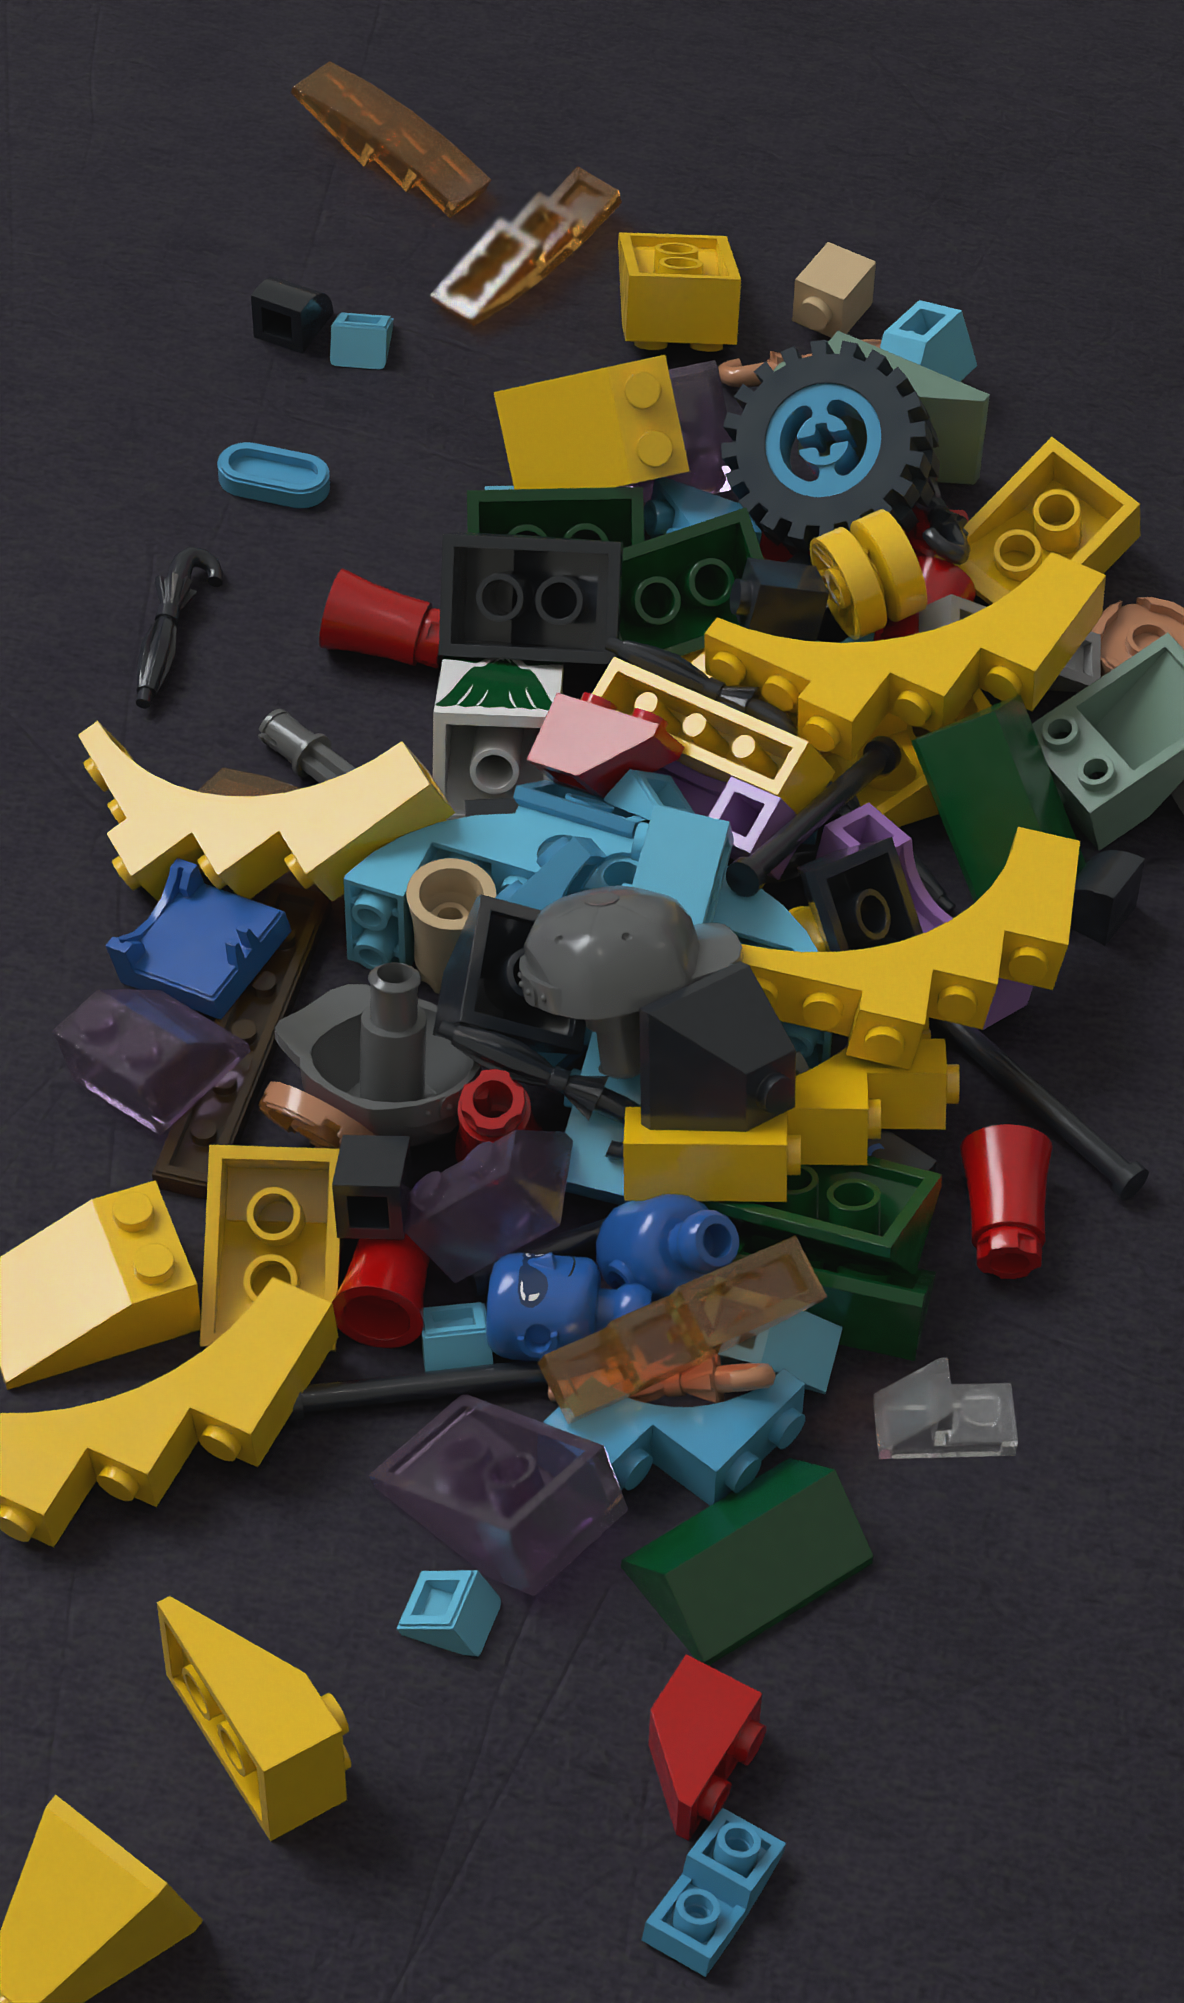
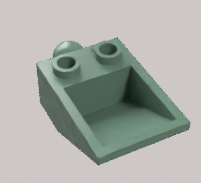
(953, 407)
(1125, 732)

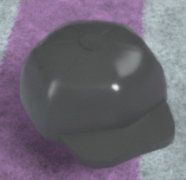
(613, 953)
(378, 1056)

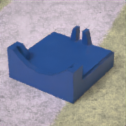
(199, 943)

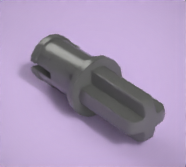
(306, 751)

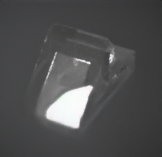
(940, 1419)

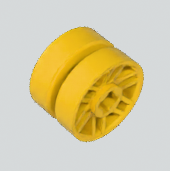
(869, 574)

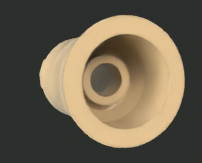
(439, 904)

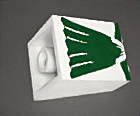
(487, 725)

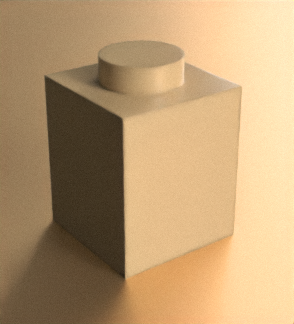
(833, 290)

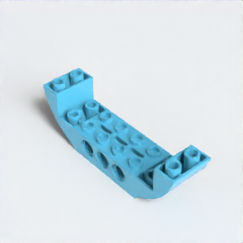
(507, 849)

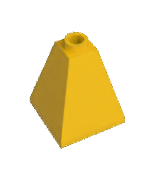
(83, 1914)

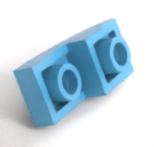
(714, 1892)

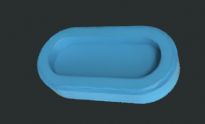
(273, 475)

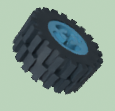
(806, 403)

